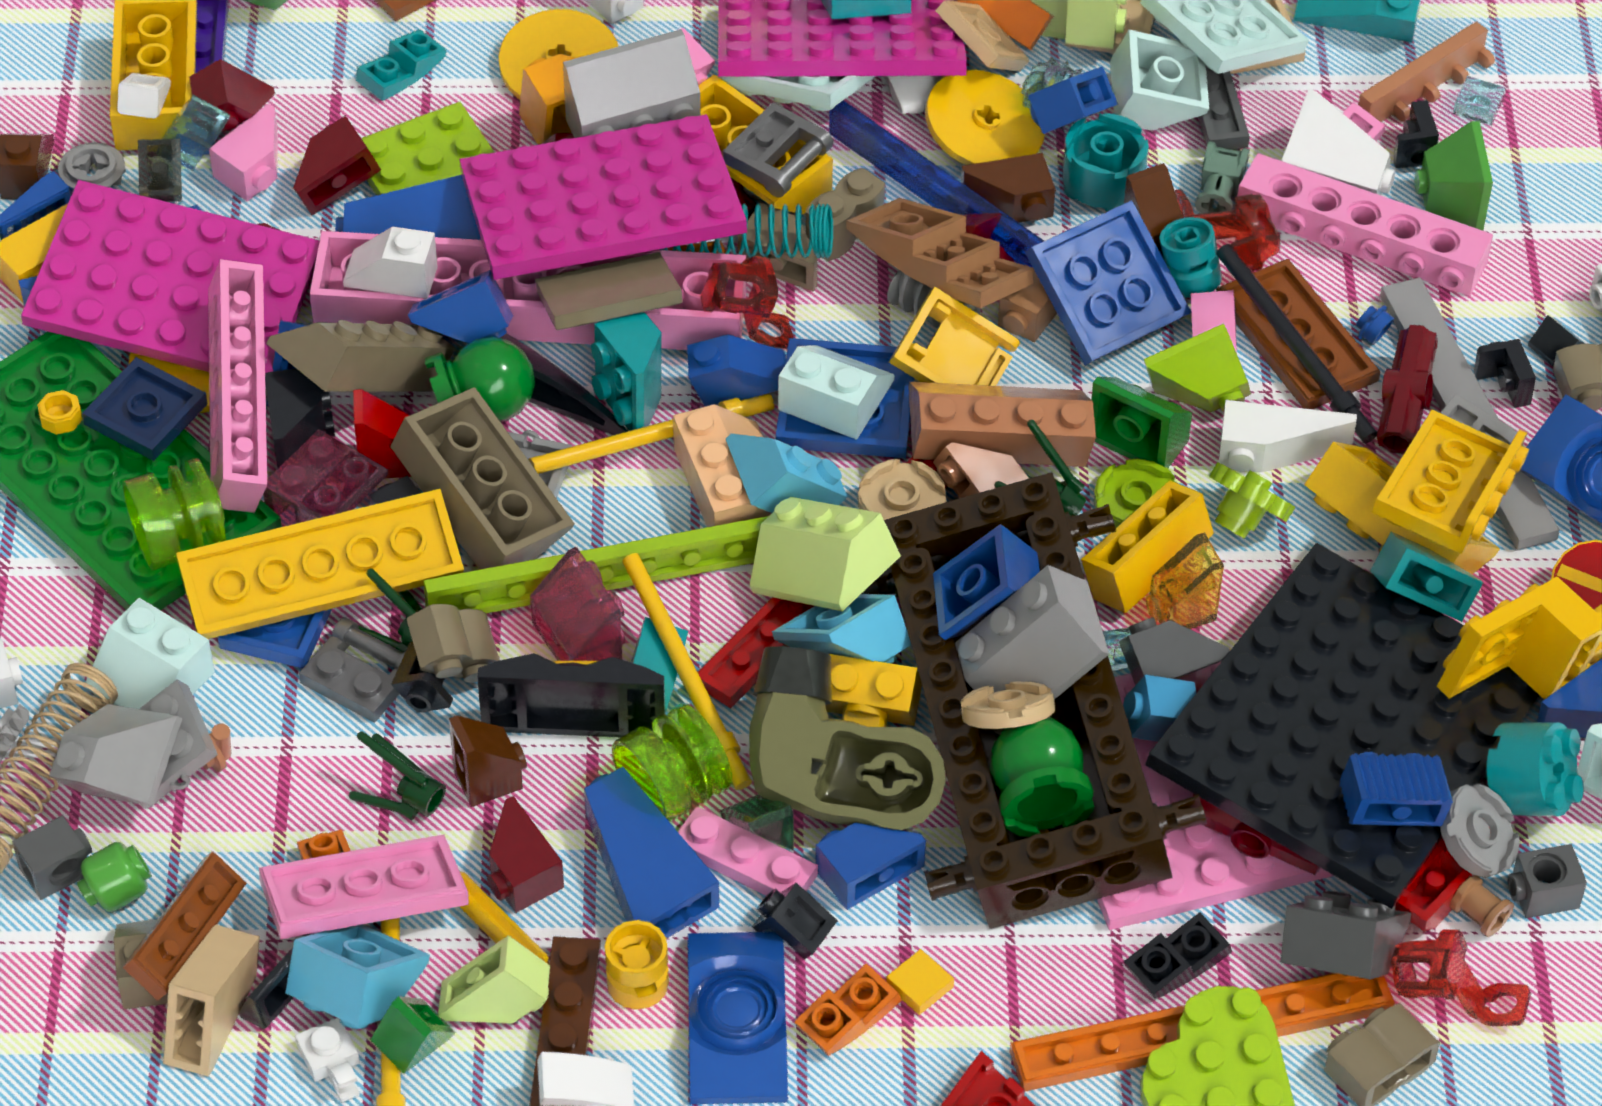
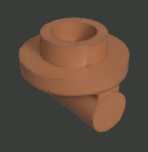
(222, 742)

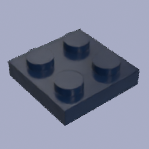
(144, 408)

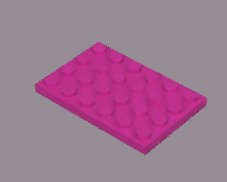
(805, 41)
(601, 196)
(141, 272)

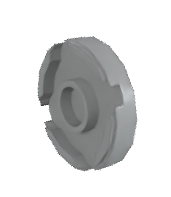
(1480, 831)

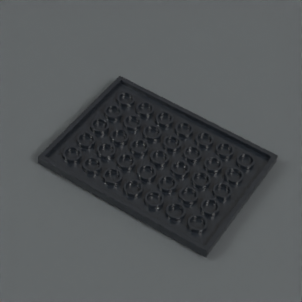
(1326, 676)

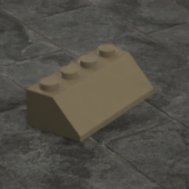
(363, 355)
(487, 483)

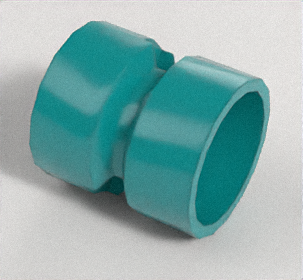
(1191, 255)

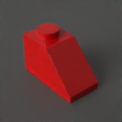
(375, 430)

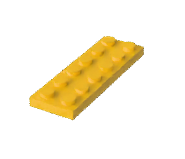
(318, 564)

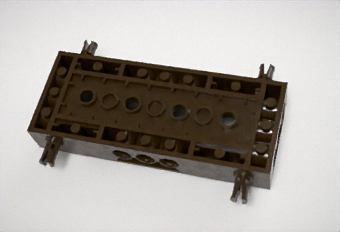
(1126, 832)

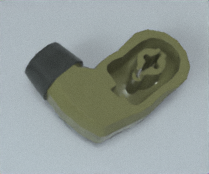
(835, 765)

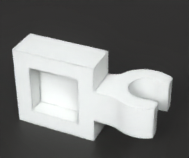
(330, 1054)

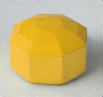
(59, 412)

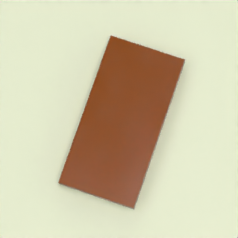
(1315, 324)

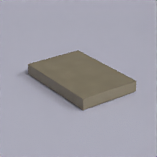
(608, 291)

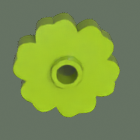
(1246, 500)

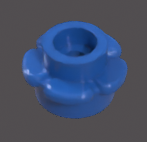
(1374, 324)

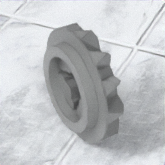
(78, 160)
(11, 726)

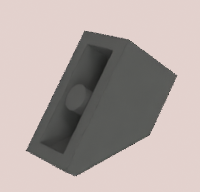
(1168, 650)

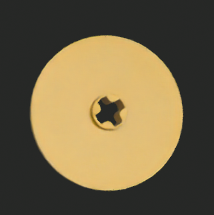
(548, 35)
(958, 111)

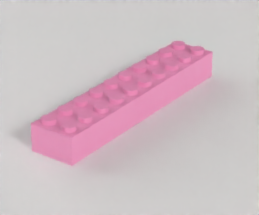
(466, 258)

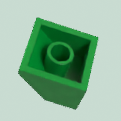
(1138, 422)

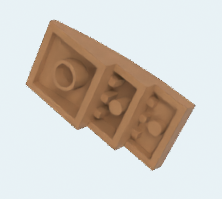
(938, 251)

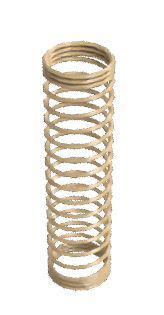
(81, 698)

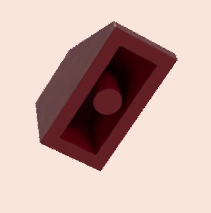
(231, 91)
(333, 165)
(522, 860)

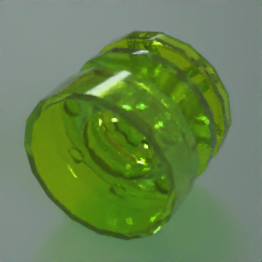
(173, 513)
(675, 760)

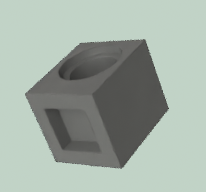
(52, 856)
(1553, 865)

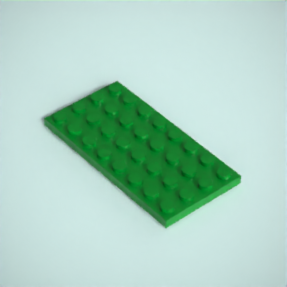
(76, 477)

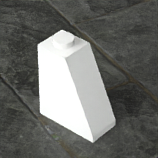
(1337, 147)

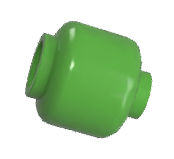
(114, 876)

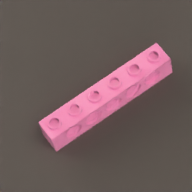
(1369, 225)
(237, 385)

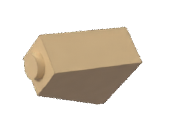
(208, 998)

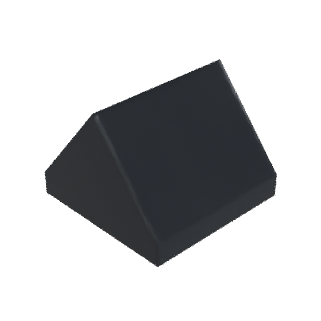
(1552, 337)

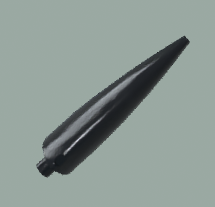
(564, 395)

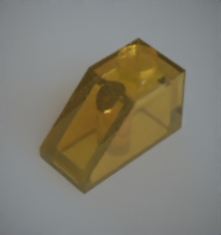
(1187, 585)

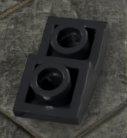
(1179, 958)

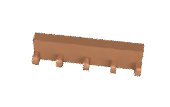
(1426, 73)

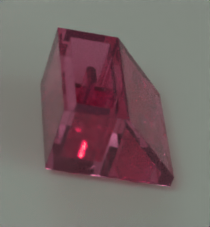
(321, 480)
(577, 612)

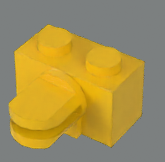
(874, 691)

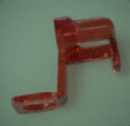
(1248, 222)
(757, 307)
(1452, 976)

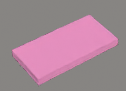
(362, 886)

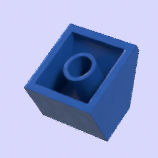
(981, 580)

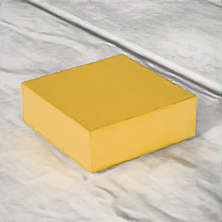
(920, 981)

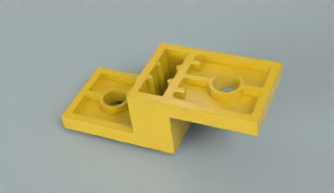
(1541, 636)

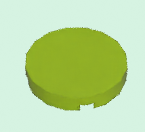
(1129, 486)

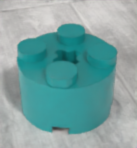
(1100, 158)
(1536, 768)

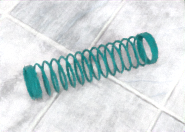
(820, 233)

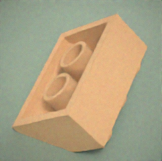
(709, 465)

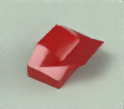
(1433, 889)

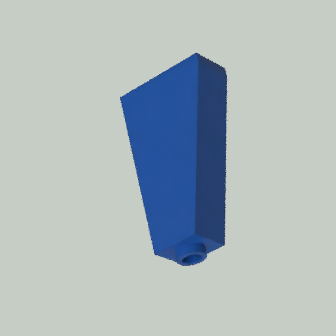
(428, 207)
(646, 857)

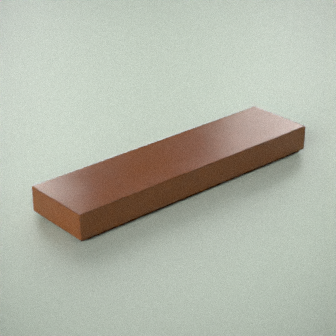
(184, 924)

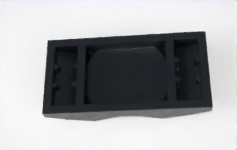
(571, 697)

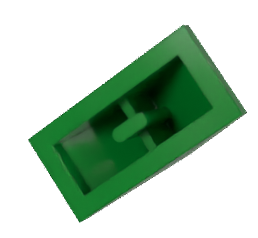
(410, 1032)

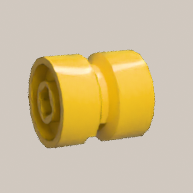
(636, 964)

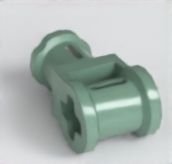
(1221, 177)

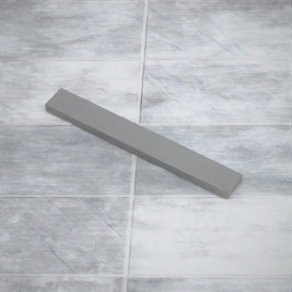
(1522, 508)

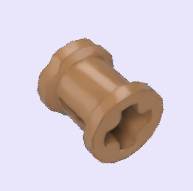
(1481, 906)

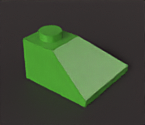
(1457, 177)

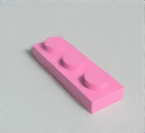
(745, 855)

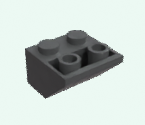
(1342, 935)

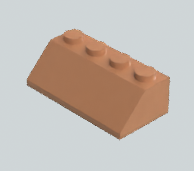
(998, 418)

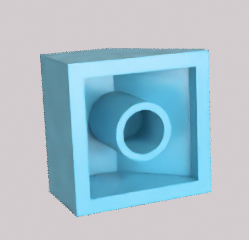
(779, 471)
(865, 630)
(353, 973)

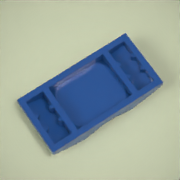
(1568, 457)
(737, 1018)

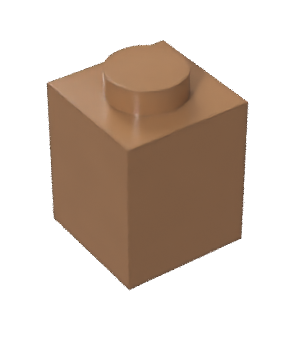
(1026, 311)

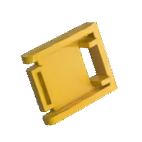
(961, 348)

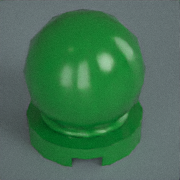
(494, 368)
(1040, 778)

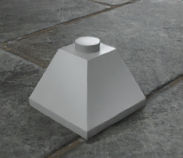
(117, 753)

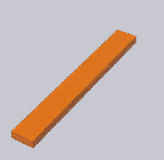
(1130, 1040)

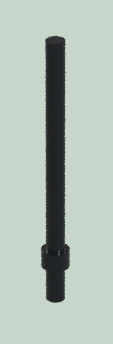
(1341, 400)

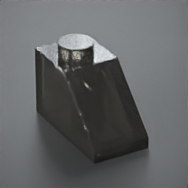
(160, 169)

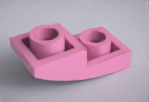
(1212, 310)

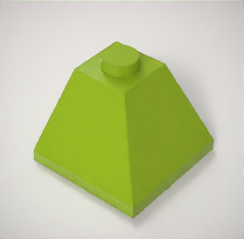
(1200, 371)

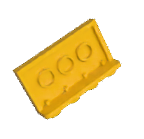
(1450, 481)

